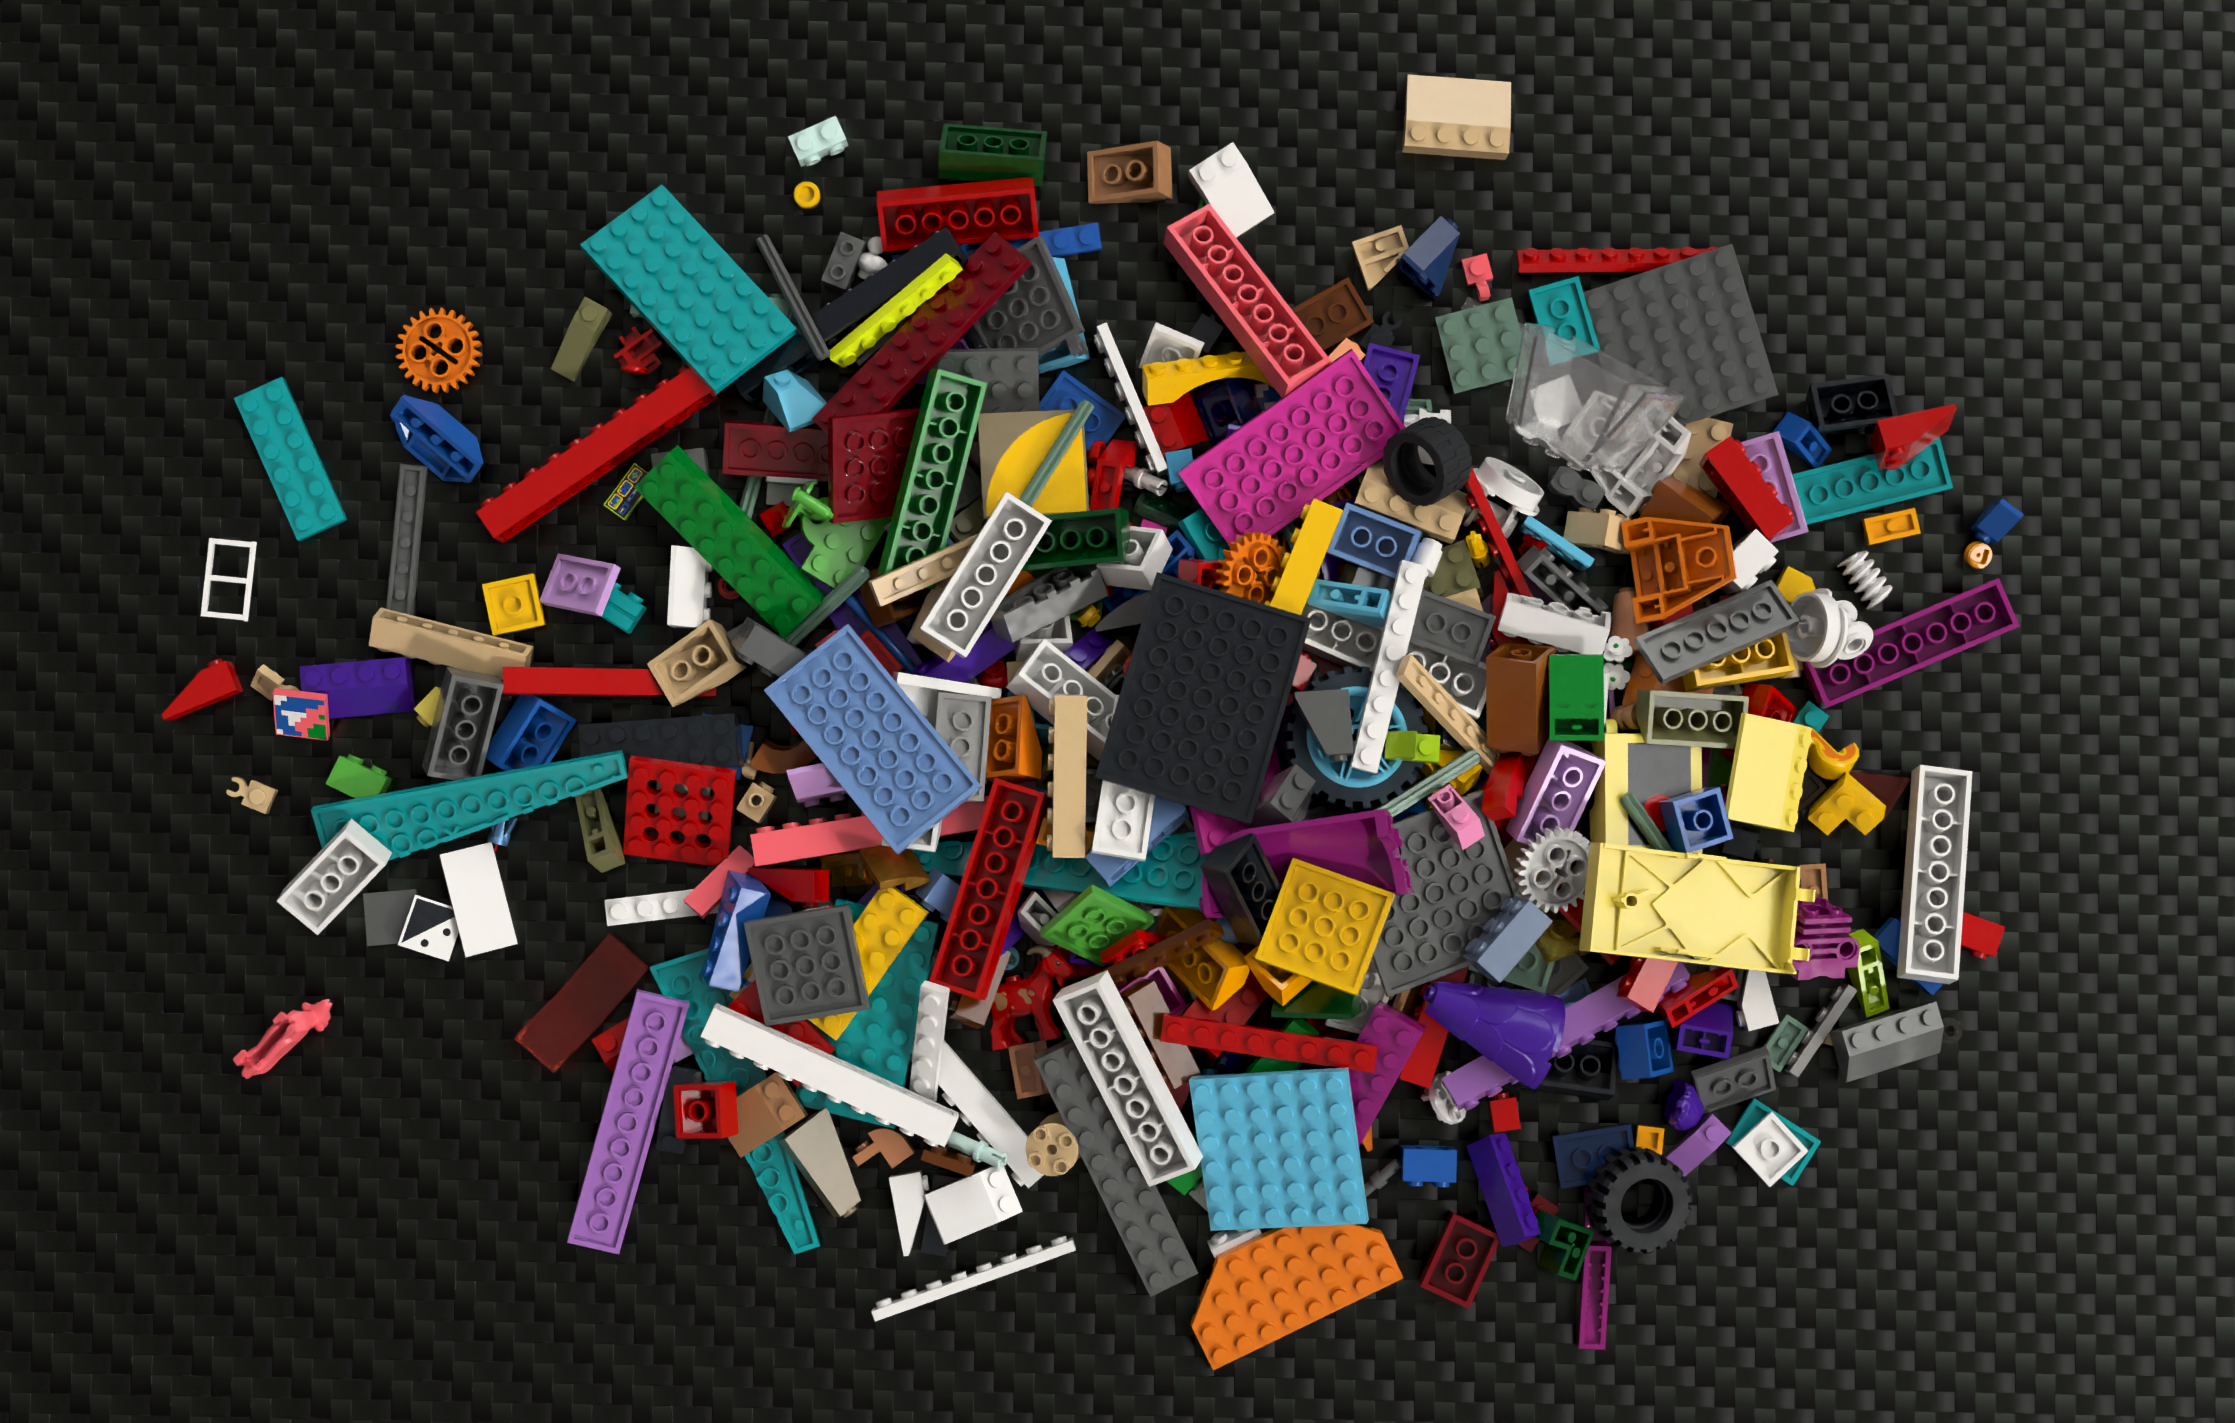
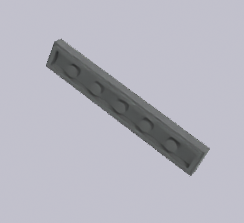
(406, 538)

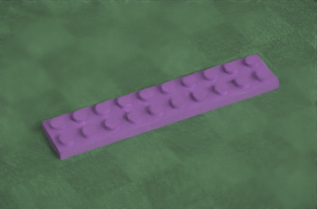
(628, 1121)

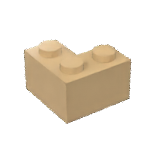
(1596, 530)

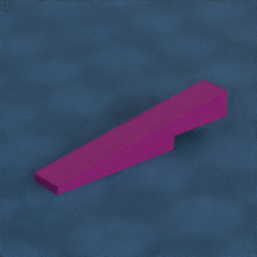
(1594, 1289)

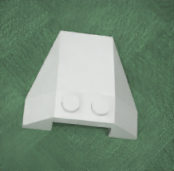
(1656, 461)

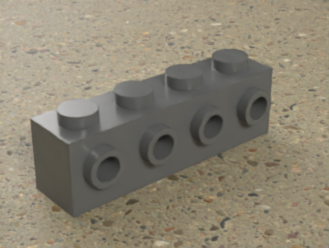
(1557, 581)

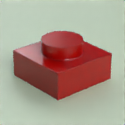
(774, 518)

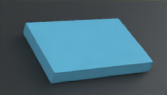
(1556, 544)

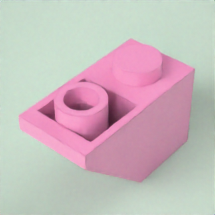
(1457, 817)

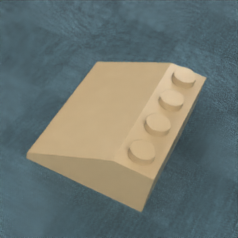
(1457, 117)

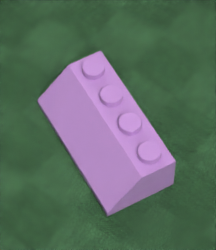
(1555, 791)

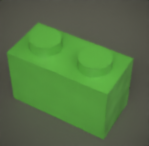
(356, 779)

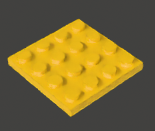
(1325, 926)

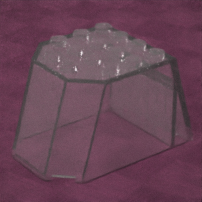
(1584, 402)

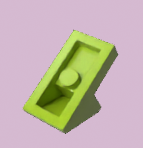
(1412, 747)

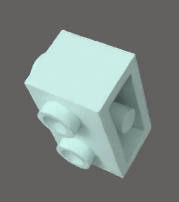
(818, 141)

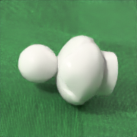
(870, 261)

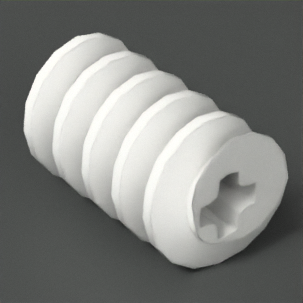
(1866, 578)

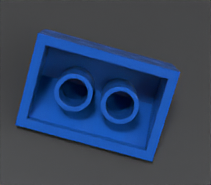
(529, 734)

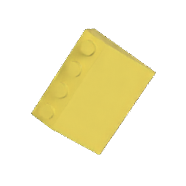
(1768, 772)

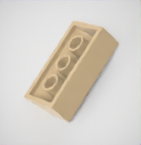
(1436, 520)

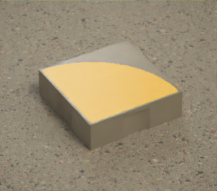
(1013, 449)

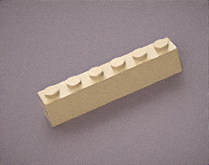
(446, 644)
(1069, 776)

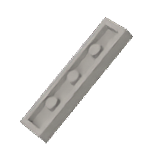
(1825, 1021)

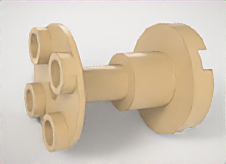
(1052, 1147)

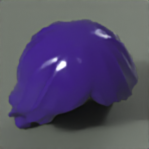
(1683, 1106)

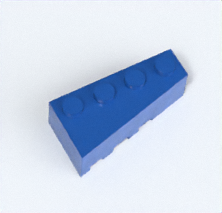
(729, 953)

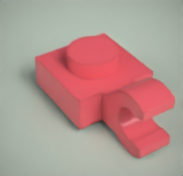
(1478, 273)

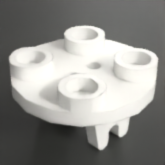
(1442, 1102)

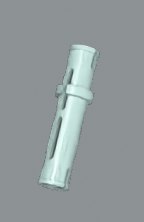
(978, 1150)

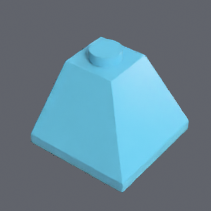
(791, 399)

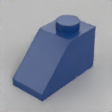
(1803, 440)
(1996, 522)

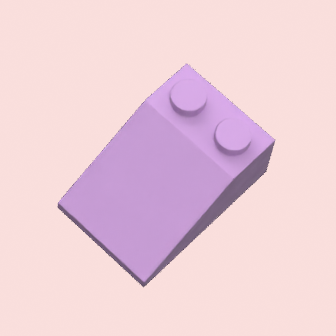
(815, 783)

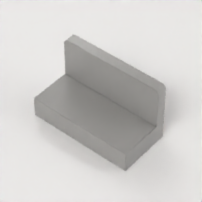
(782, 488)

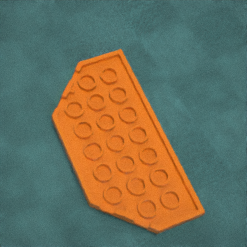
(1286, 1283)

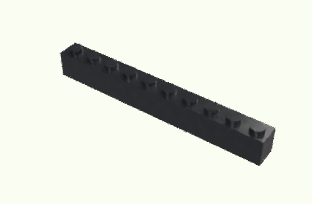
(850, 310)

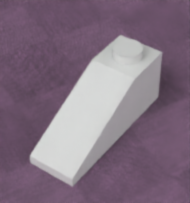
(1755, 1002)
(908, 1202)

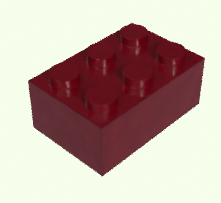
(1459, 1259)

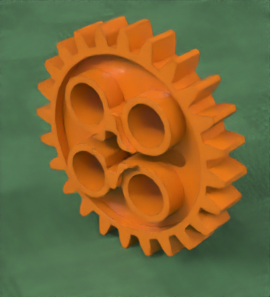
(452, 331)
(1251, 567)

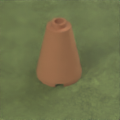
(1624, 620)

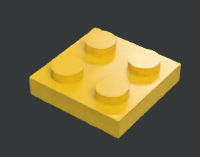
(513, 604)

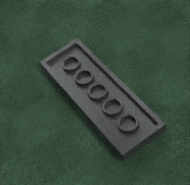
(1716, 631)

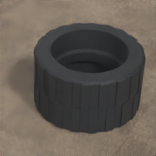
(1447, 451)

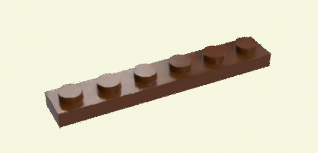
(1163, 952)

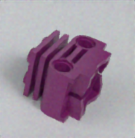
(1824, 931)

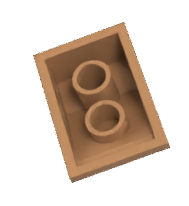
(1130, 174)
(765, 1113)

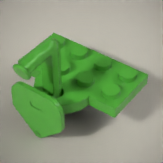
(837, 546)

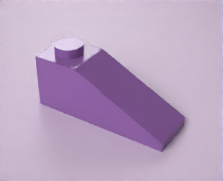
(1698, 1143)

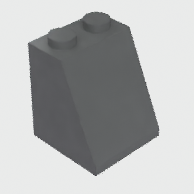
(1283, 798)

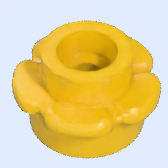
(1089, 616)

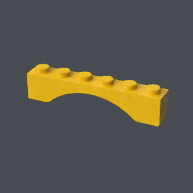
(1170, 380)

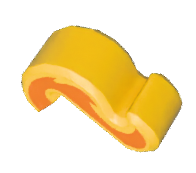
(1827, 761)

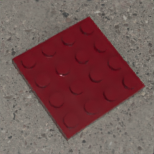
(867, 462)

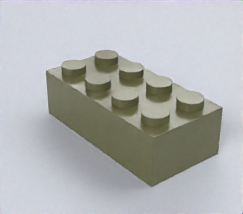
(1454, 572)

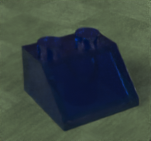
(1226, 403)

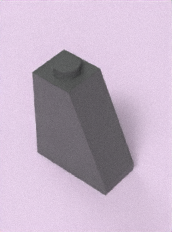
(1328, 721)

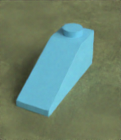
(1351, 601)

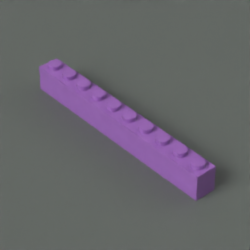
(1582, 1021)

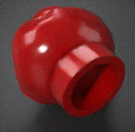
(995, 676)

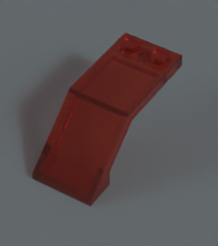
(582, 1003)

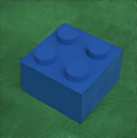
(1696, 820)
(1644, 1049)
(1427, 1164)

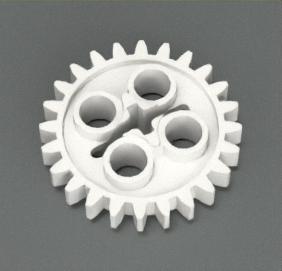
(1538, 859)

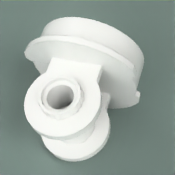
(1510, 485)
(1826, 629)

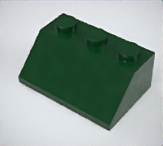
(1319, 1002)

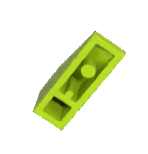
(1869, 975)

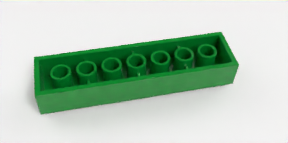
(933, 469)
(730, 541)

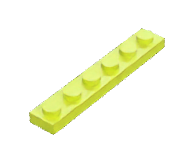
(895, 310)

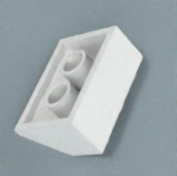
(688, 589)

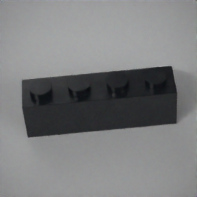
(1243, 886)
(1583, 1072)

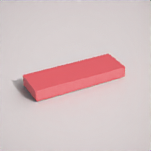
(709, 891)

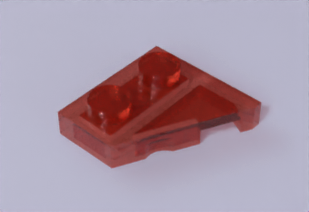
(1883, 787)

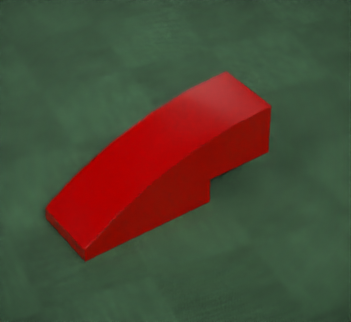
(1504, 786)

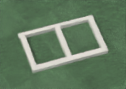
(209, 577)

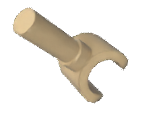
(748, 771)

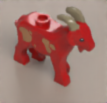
(1028, 996)

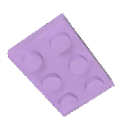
(579, 584)

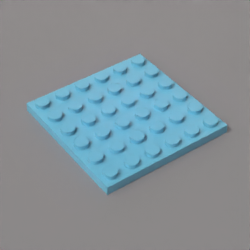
(1279, 1149)

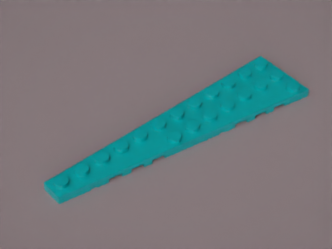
(452, 809)
(1166, 877)
(770, 1162)

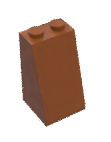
(1518, 697)

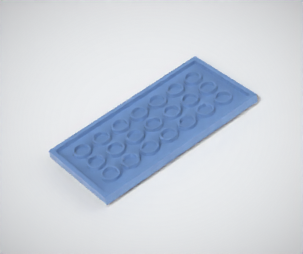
(873, 739)

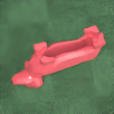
(283, 1037)

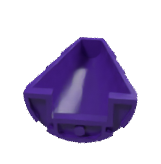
(1501, 1023)

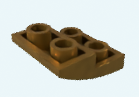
(893, 869)

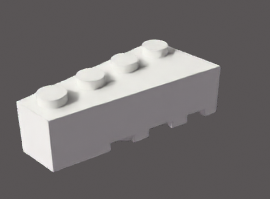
(1554, 624)

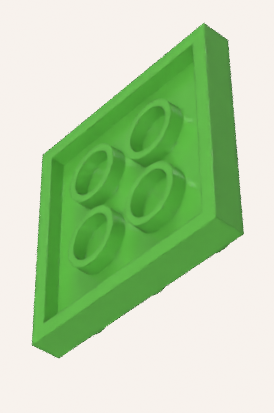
(1095, 923)

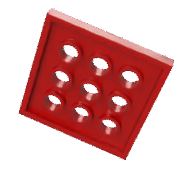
(691, 825)

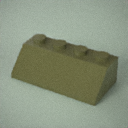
(1689, 718)

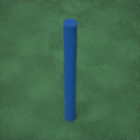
(880, 634)

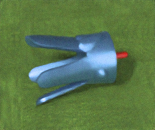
(499, 835)

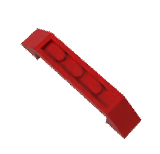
(1109, 479)

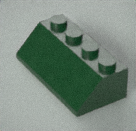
(991, 153)
(1082, 539)

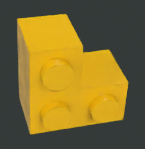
(1847, 801)

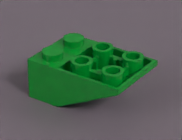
(1576, 697)

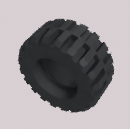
(1663, 1218)

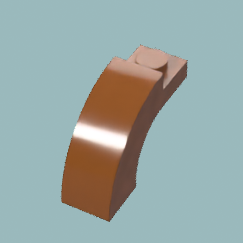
(780, 758)

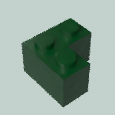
(1565, 1244)

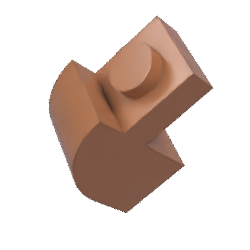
(889, 1142)

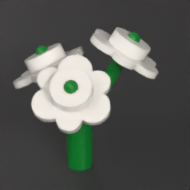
(1619, 669)

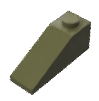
(581, 338)
(599, 831)

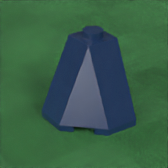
(1430, 256)

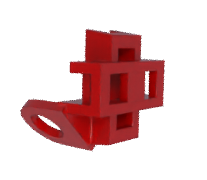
(637, 360)

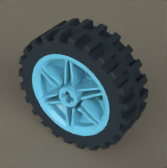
(1335, 781)

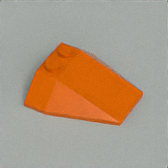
(1676, 563)

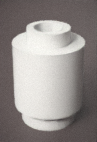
(1428, 554)

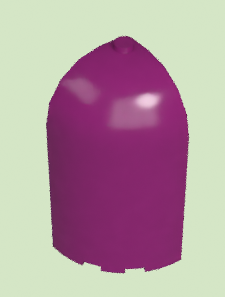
(1348, 844)

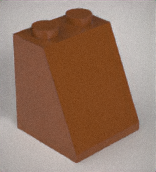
(1683, 502)

